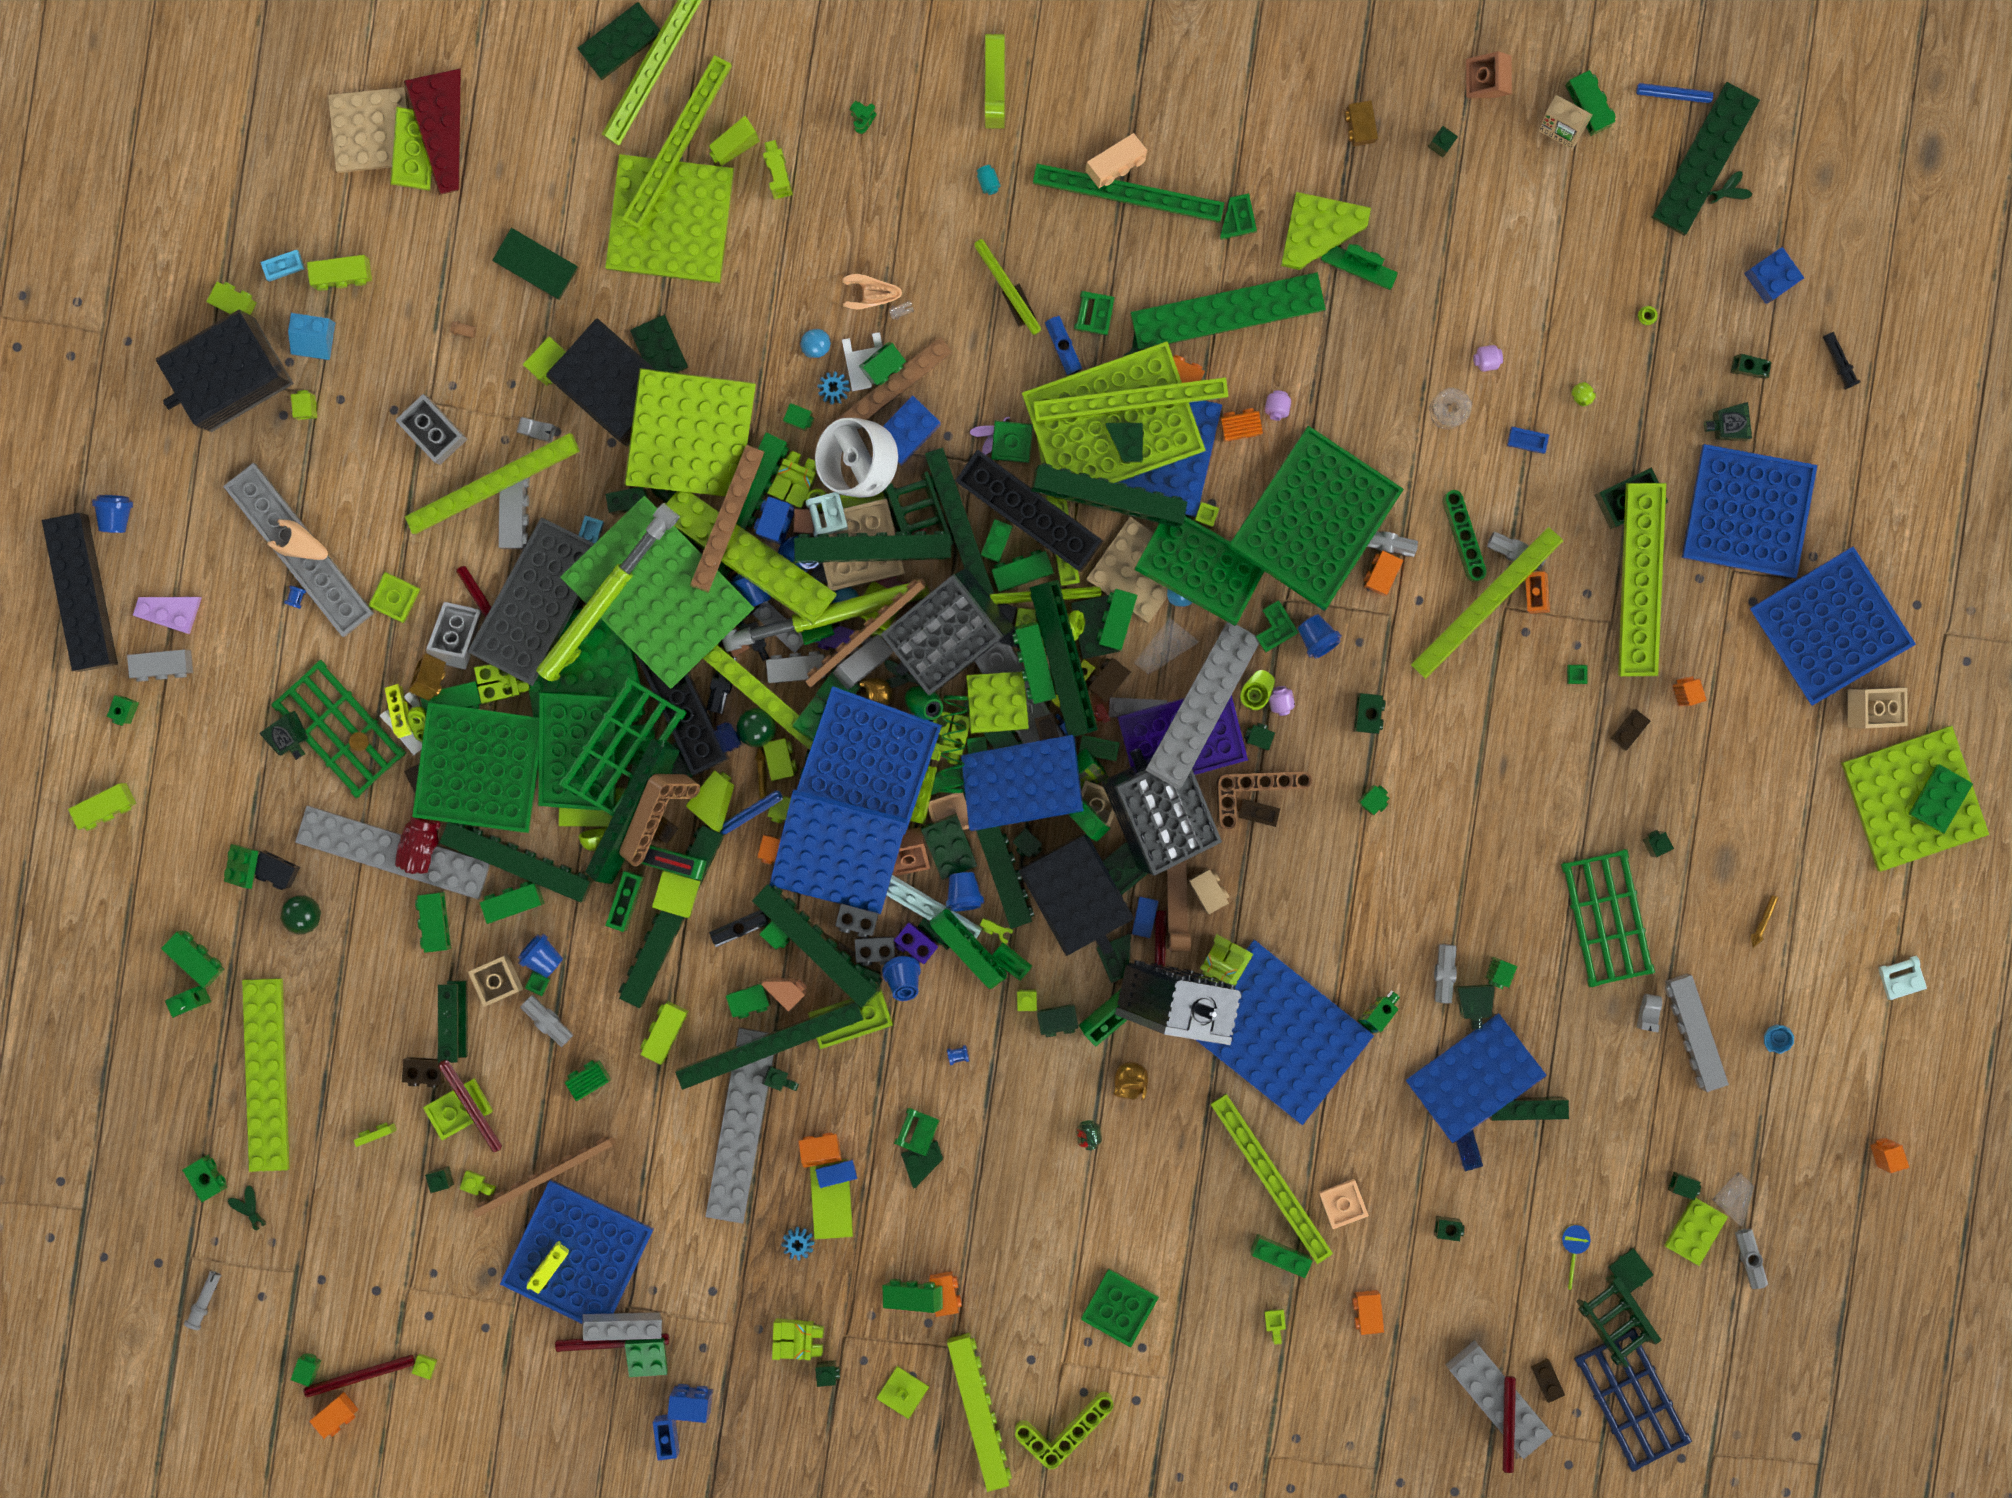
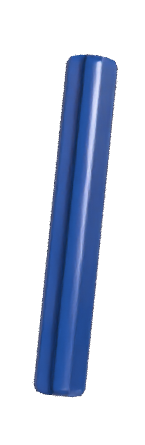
(1674, 93)
(751, 812)

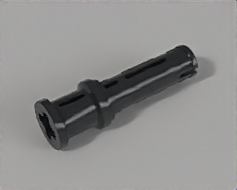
(1845, 369)

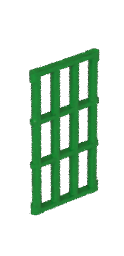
(333, 708)
(624, 726)
(1613, 898)

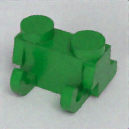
(863, 115)

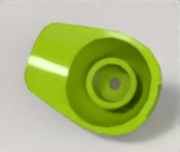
(1259, 684)
(591, 838)

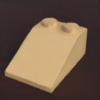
(1877, 707)

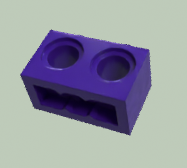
(919, 939)

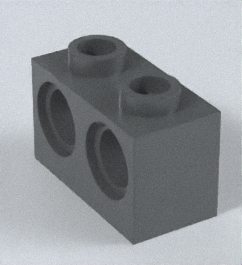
(857, 914)
(874, 944)

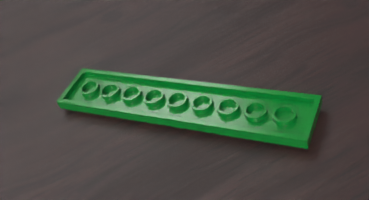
(1228, 311)

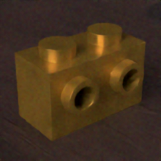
(1361, 123)
(427, 677)

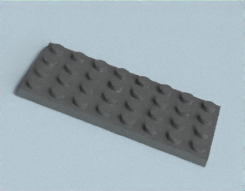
(531, 604)

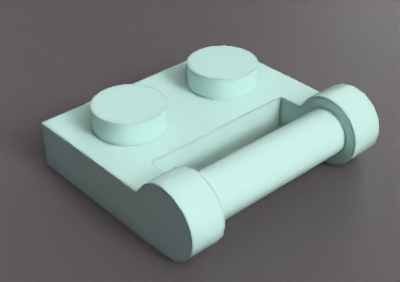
(832, 511)
(1905, 983)

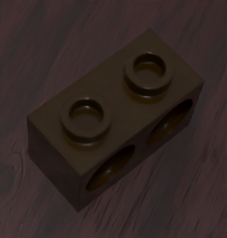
(423, 1066)

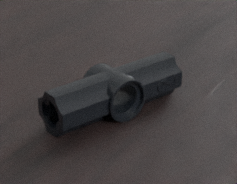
(720, 689)
(727, 932)

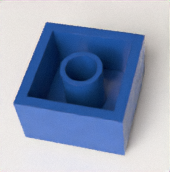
(1774, 275)
(690, 1403)

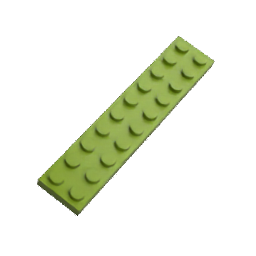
(754, 559)
(1642, 579)
(265, 1074)

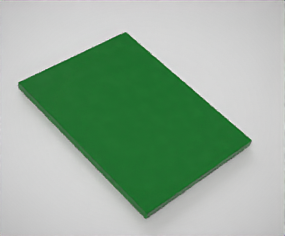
(1316, 518)

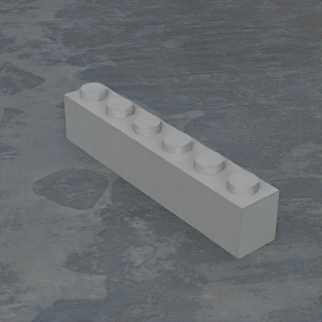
(1696, 1033)

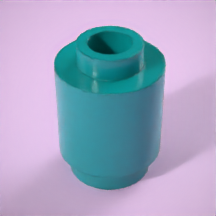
(988, 180)

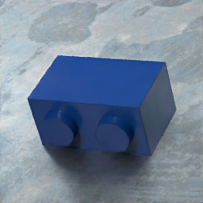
(665, 1438)

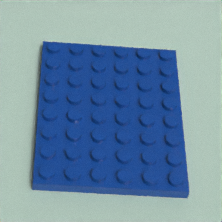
(1288, 1036)

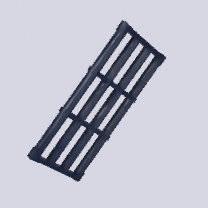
(1632, 1419)

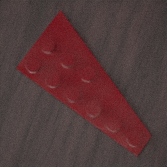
(437, 115)

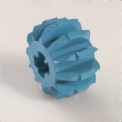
(827, 391)
(791, 1239)

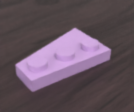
(169, 611)

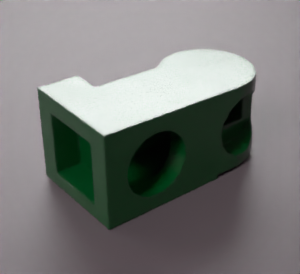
(1751, 366)

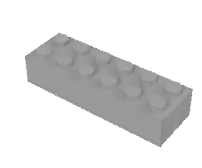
(1486, 1386)

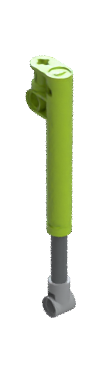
(834, 613)
(566, 648)

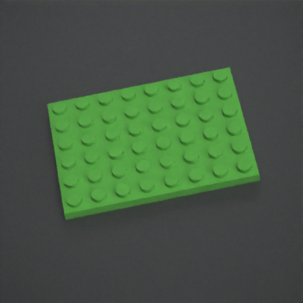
(658, 609)

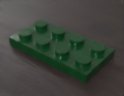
(619, 41)

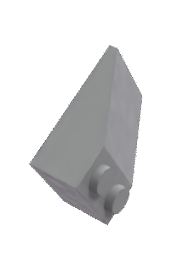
(454, 634)

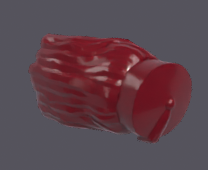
(417, 845)

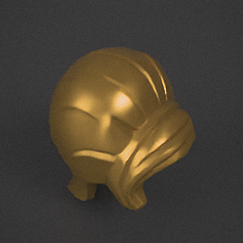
(875, 690)
(1131, 1081)

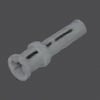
(200, 1308)

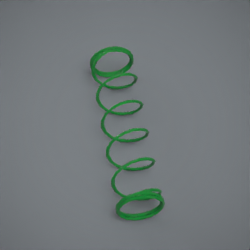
(950, 789)

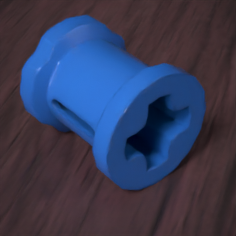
(295, 596)
(958, 1055)

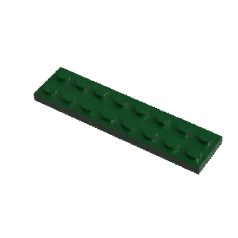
(1705, 158)

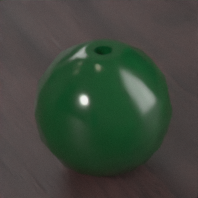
(756, 727)
(300, 914)

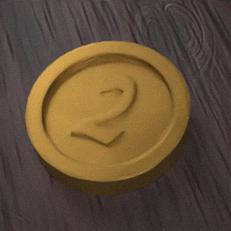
(359, 741)

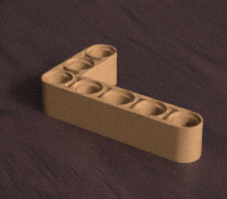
(1254, 786)
(650, 811)
(1177, 925)

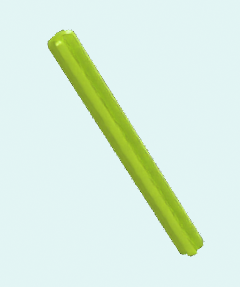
(1007, 286)
(1021, 597)

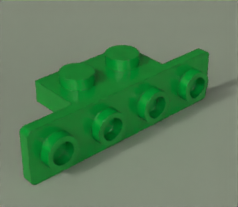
(1361, 264)

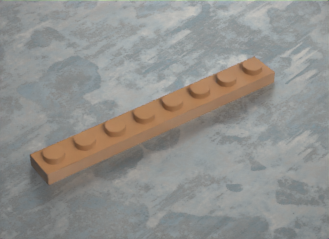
(899, 381)
(727, 519)
(871, 625)
(550, 1172)

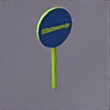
(1575, 1240)

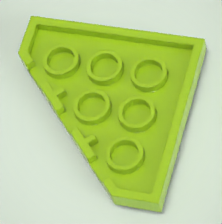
(1319, 226)

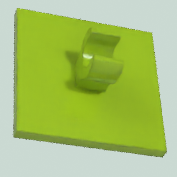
(902, 1392)

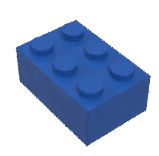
(911, 428)
(774, 520)

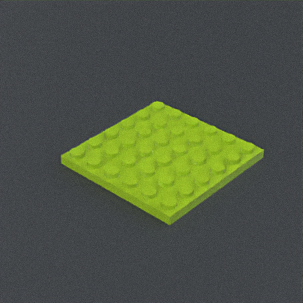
(684, 229)
(688, 432)
(1887, 787)

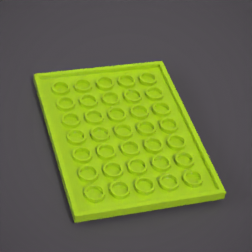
(1085, 443)

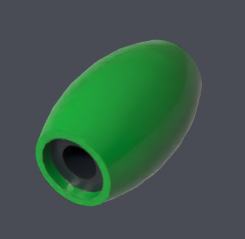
(923, 705)

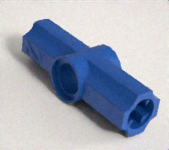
(1058, 334)

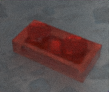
(1101, 714)

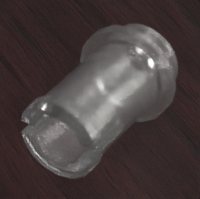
(899, 311)

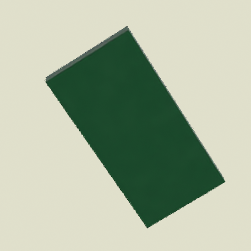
(535, 263)

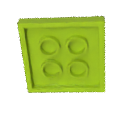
(997, 702)

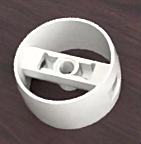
(870, 473)

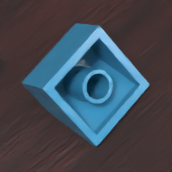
(311, 336)

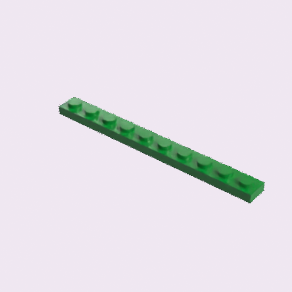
(1129, 193)

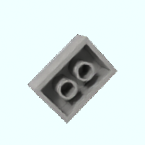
(431, 429)

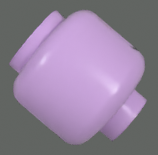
(1488, 358)
(1278, 405)
(1281, 700)

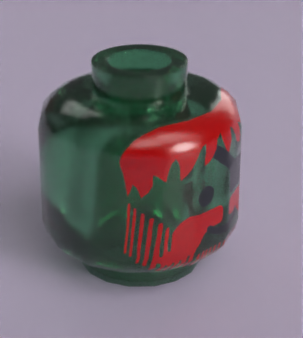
(1088, 1134)

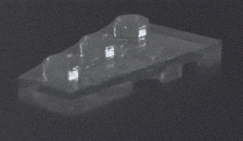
(1165, 646)

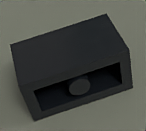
(275, 870)

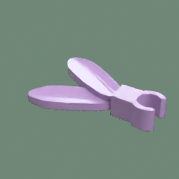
(985, 431)

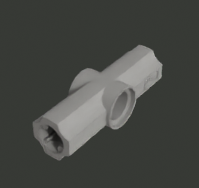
(1393, 544)
(1510, 548)
(1445, 973)
(546, 1021)
(1755, 1269)

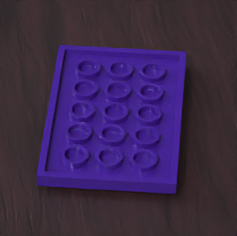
(1148, 726)

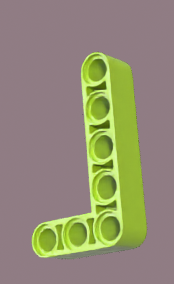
(994, 81)
(1066, 1435)

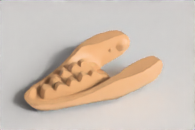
(874, 291)
(301, 543)

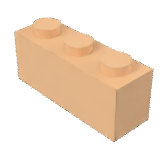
(1116, 161)

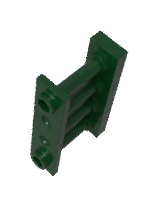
(898, 512)
(453, 1020)
(1636, 1318)

